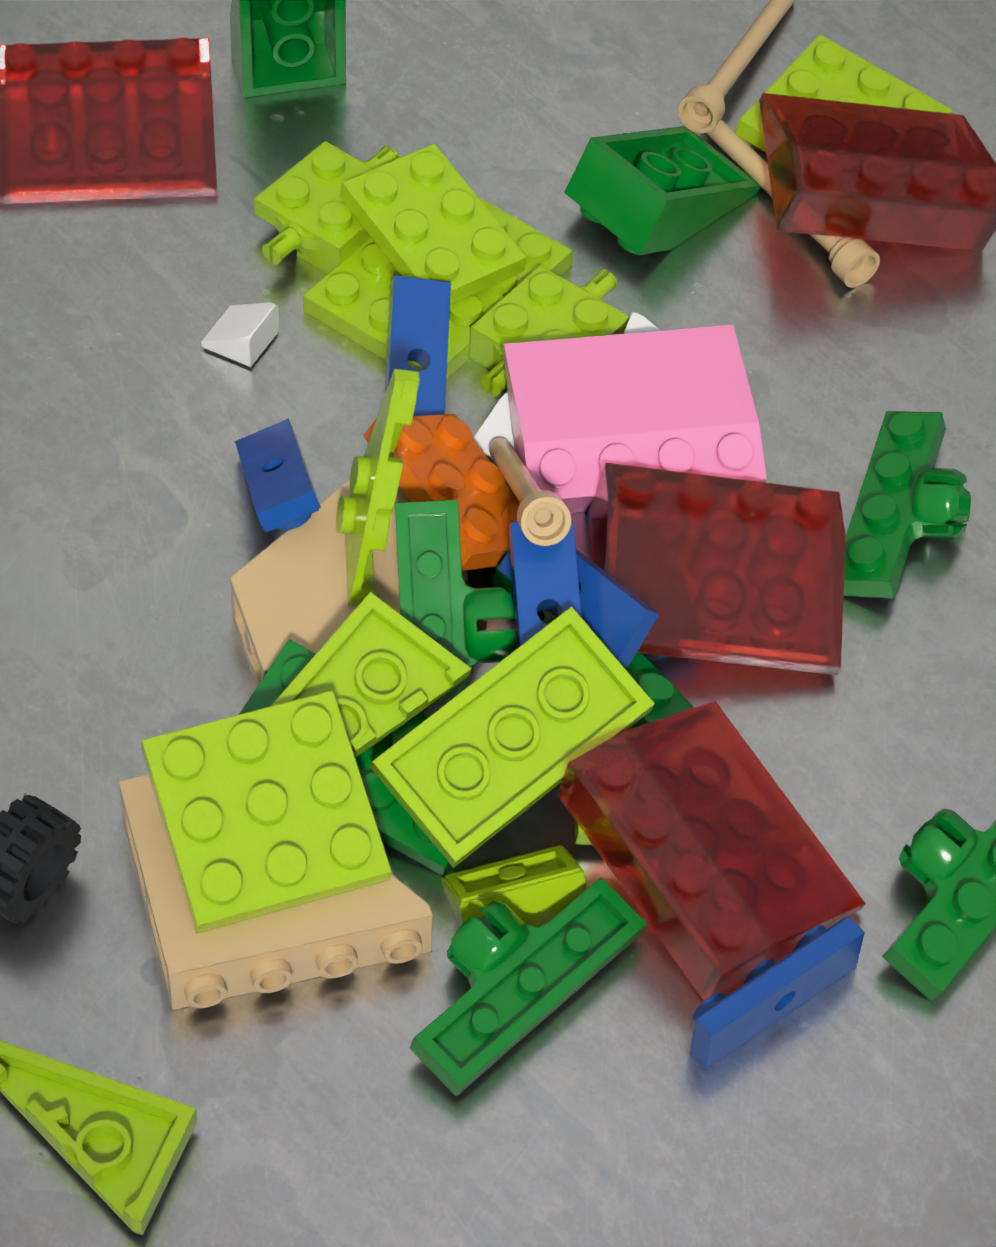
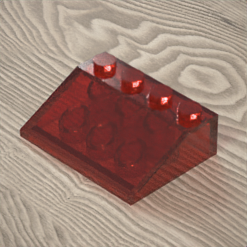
(106, 121)
(878, 173)
(727, 565)
(706, 845)

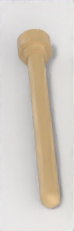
(705, 104)
(850, 258)
(541, 512)

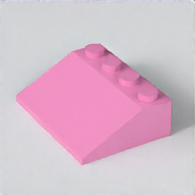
(632, 401)

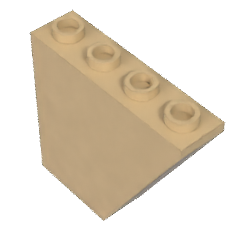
(301, 588)
(270, 950)

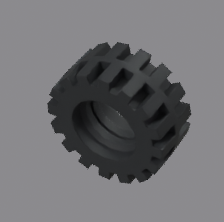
(34, 855)

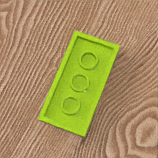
(511, 736)

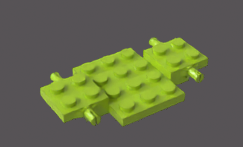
(357, 289)

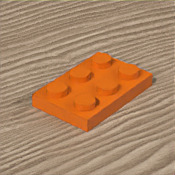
(448, 464)

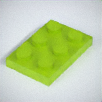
(433, 223)

